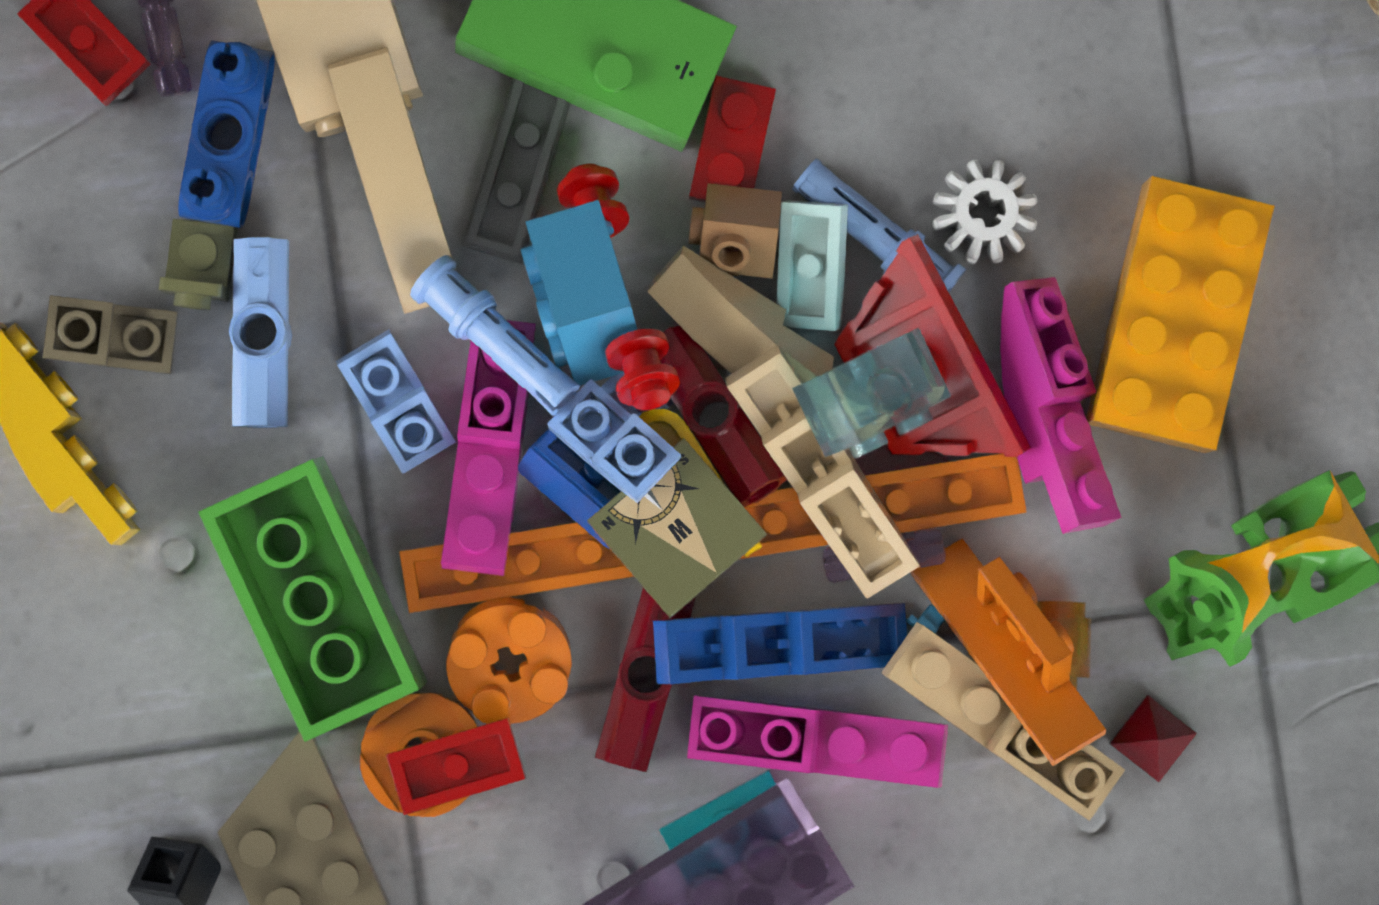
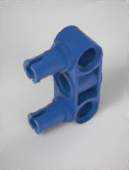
(232, 86)

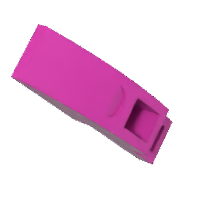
(1043, 386)
(486, 465)
(817, 741)

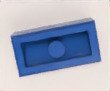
(567, 479)

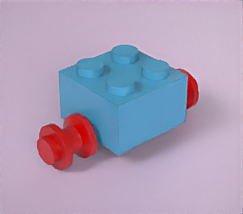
(585, 296)

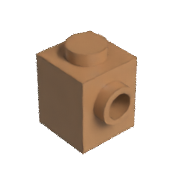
(738, 229)

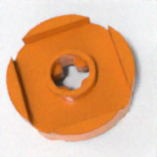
(524, 630)
(392, 729)

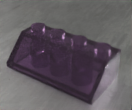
(752, 856)

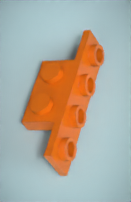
(1014, 647)

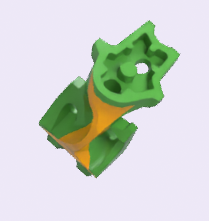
(1234, 590)

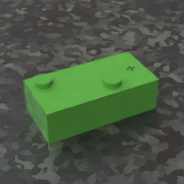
(616, 58)
(313, 598)

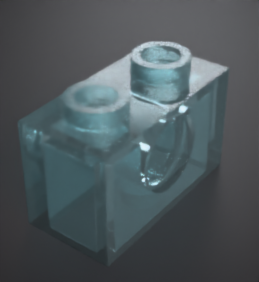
(871, 394)

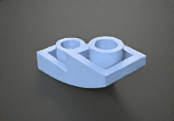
(395, 401)
(613, 441)

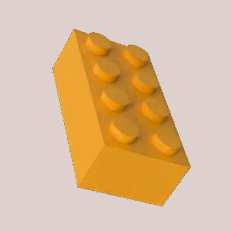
(1179, 314)

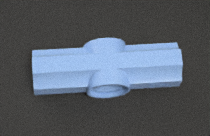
(258, 292)

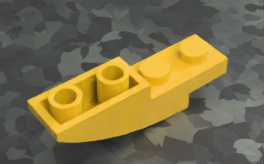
(34, 418)

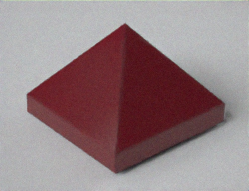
(1152, 738)

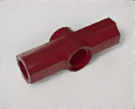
(735, 444)
(633, 714)

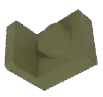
(199, 263)

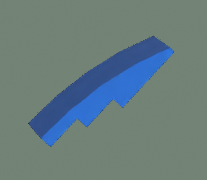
(777, 643)

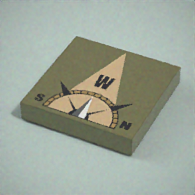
(678, 532)

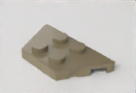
(297, 839)

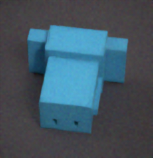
(929, 618)

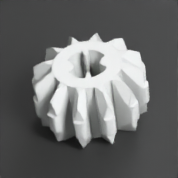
(995, 194)

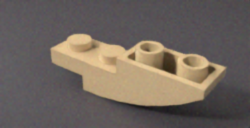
(967, 699)

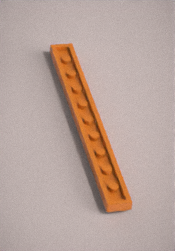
(573, 557)

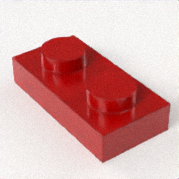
(86, 44)
(732, 136)
(456, 766)

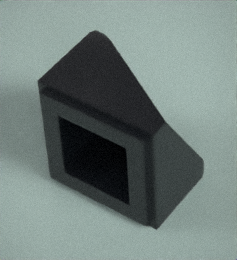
(174, 873)

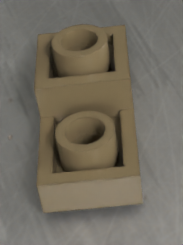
(110, 334)

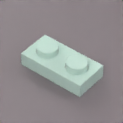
(812, 264)

